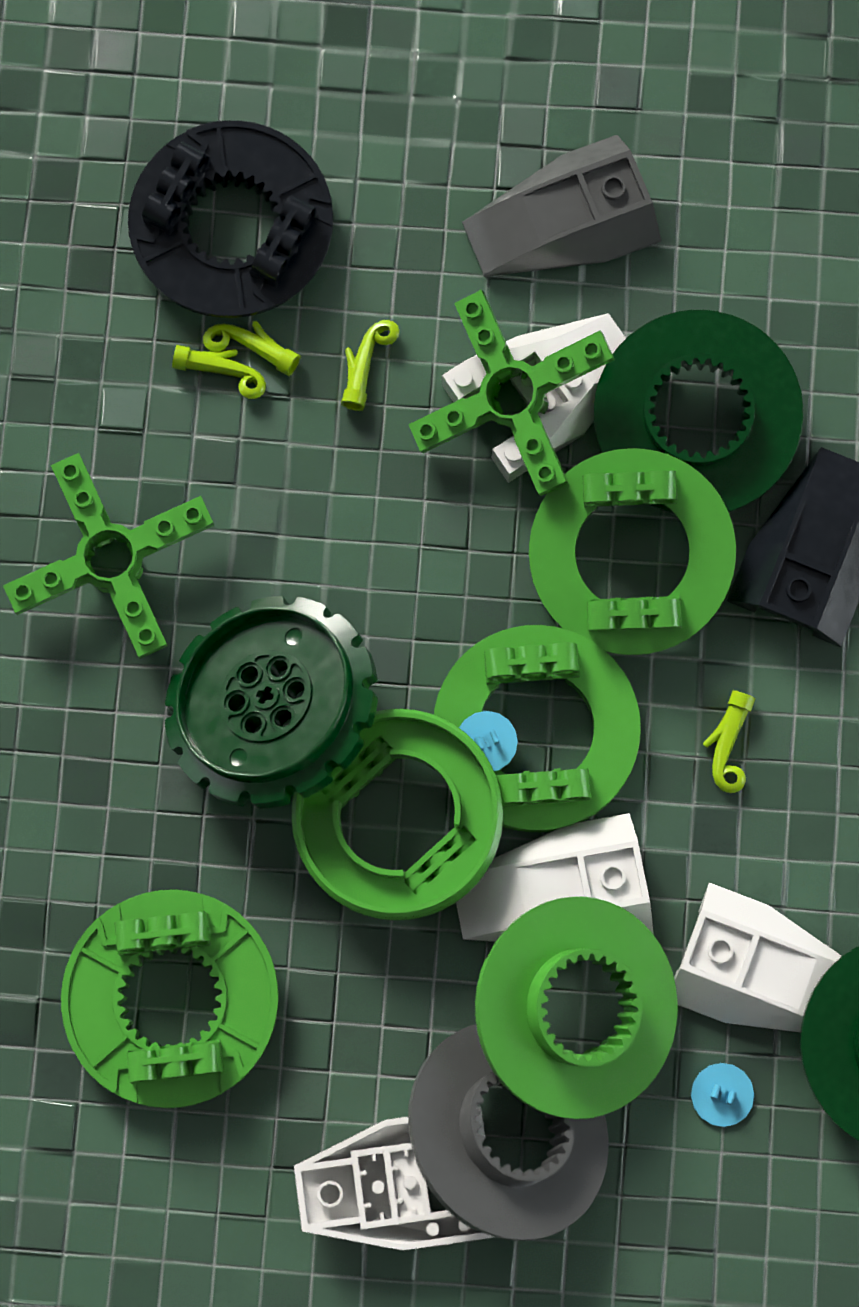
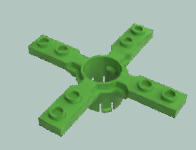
(500, 367)
(97, 532)

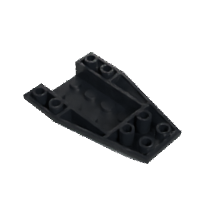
(808, 552)

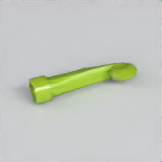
(284, 359)
(218, 362)
(355, 394)
(726, 734)

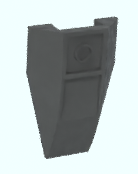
(567, 214)

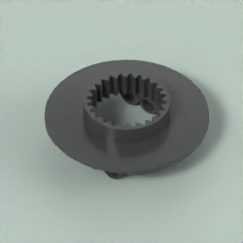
(471, 1181)

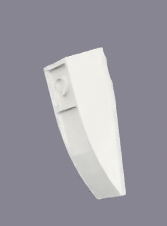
(579, 860)
(749, 964)

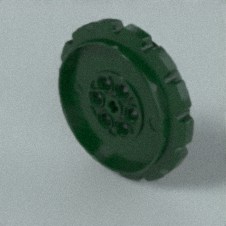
(326, 720)

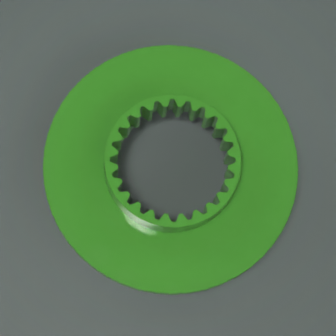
(512, 1015)
(170, 1073)

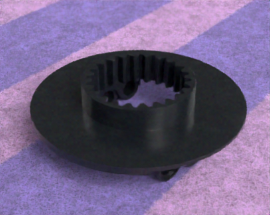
(217, 155)

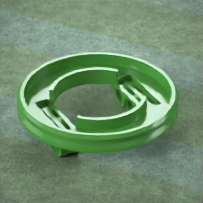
(625, 479)
(543, 652)
(448, 867)

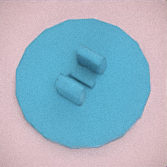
(493, 735)
(722, 1094)

